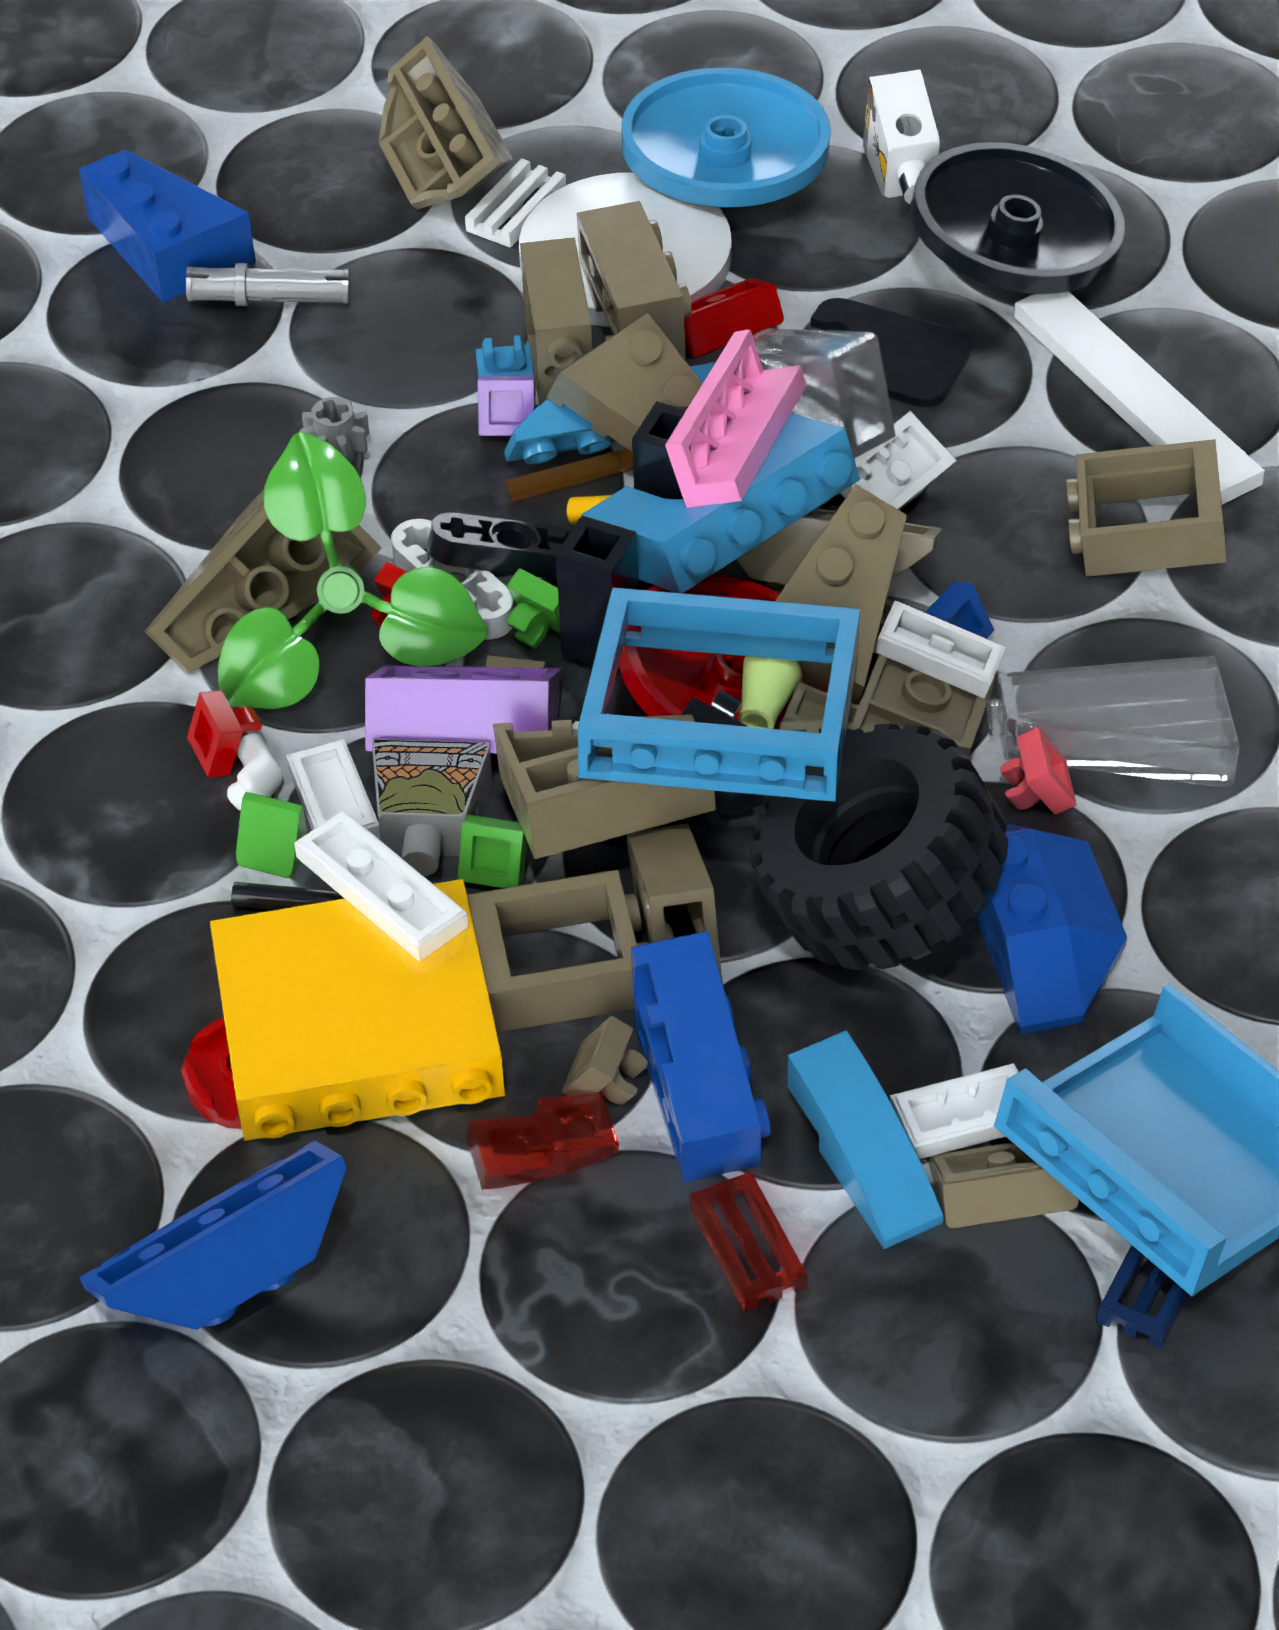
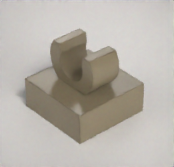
(600, 1062)

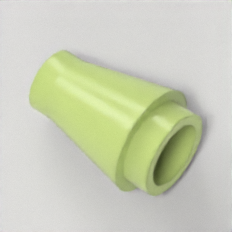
(767, 689)

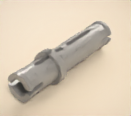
(257, 284)

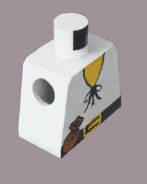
(892, 155)

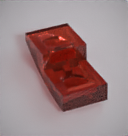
(553, 1141)

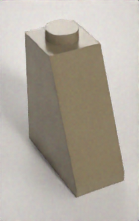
(672, 885)

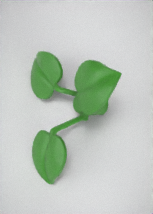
(429, 611)

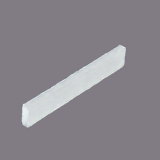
(1131, 385)

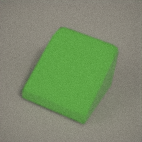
(268, 835)

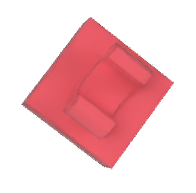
(1041, 774)

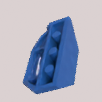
(1050, 929)
(228, 1246)

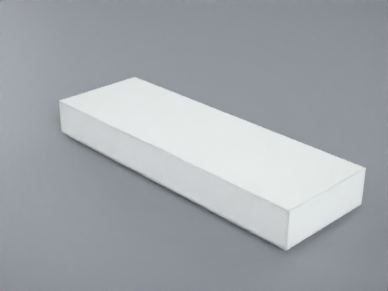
(381, 885)

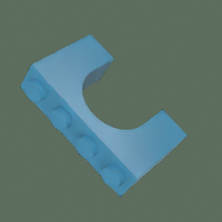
(689, 544)

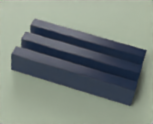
(1136, 1318)

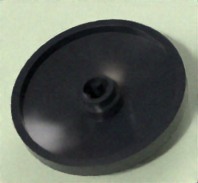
(1017, 217)

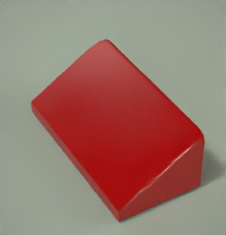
(739, 307)

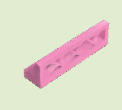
(732, 424)

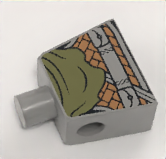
(427, 794)

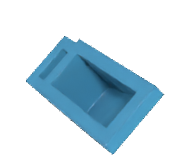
(863, 1139)

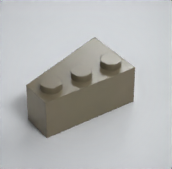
(630, 271)
(624, 380)
(850, 569)
(573, 812)

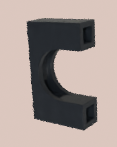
(605, 555)

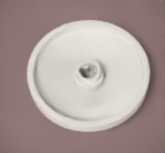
(691, 232)

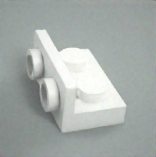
(903, 464)

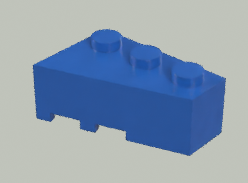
(163, 221)
(696, 1058)

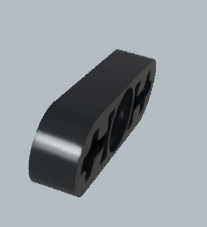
(481, 541)

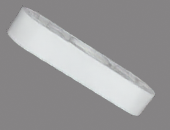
(493, 596)

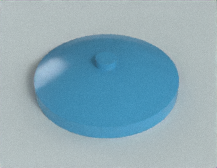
(725, 137)

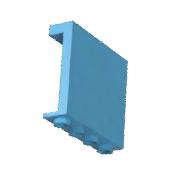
(1163, 1139)

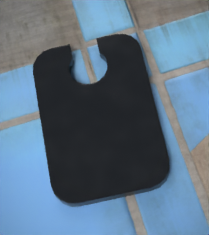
(916, 355)

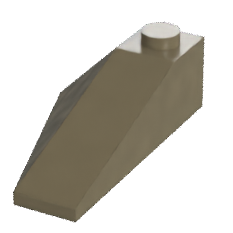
(246, 572)

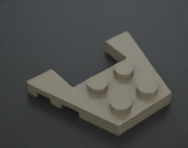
(901, 697)

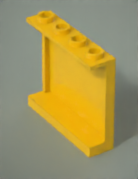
(346, 1023)

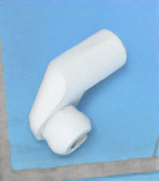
(260, 771)

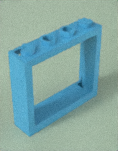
(709, 753)

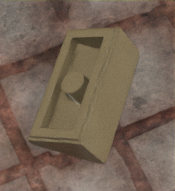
(995, 1186)

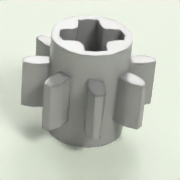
(336, 423)

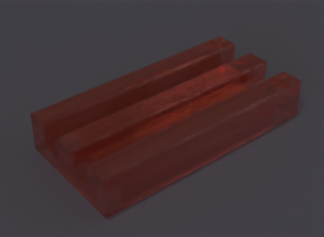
(767, 1283)

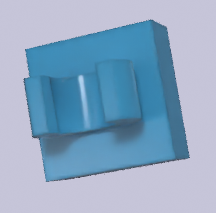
(504, 360)

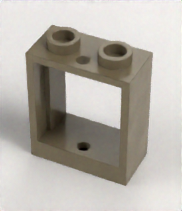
(554, 309)
(1144, 475)
(560, 992)

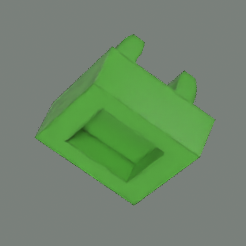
(535, 609)
(492, 852)

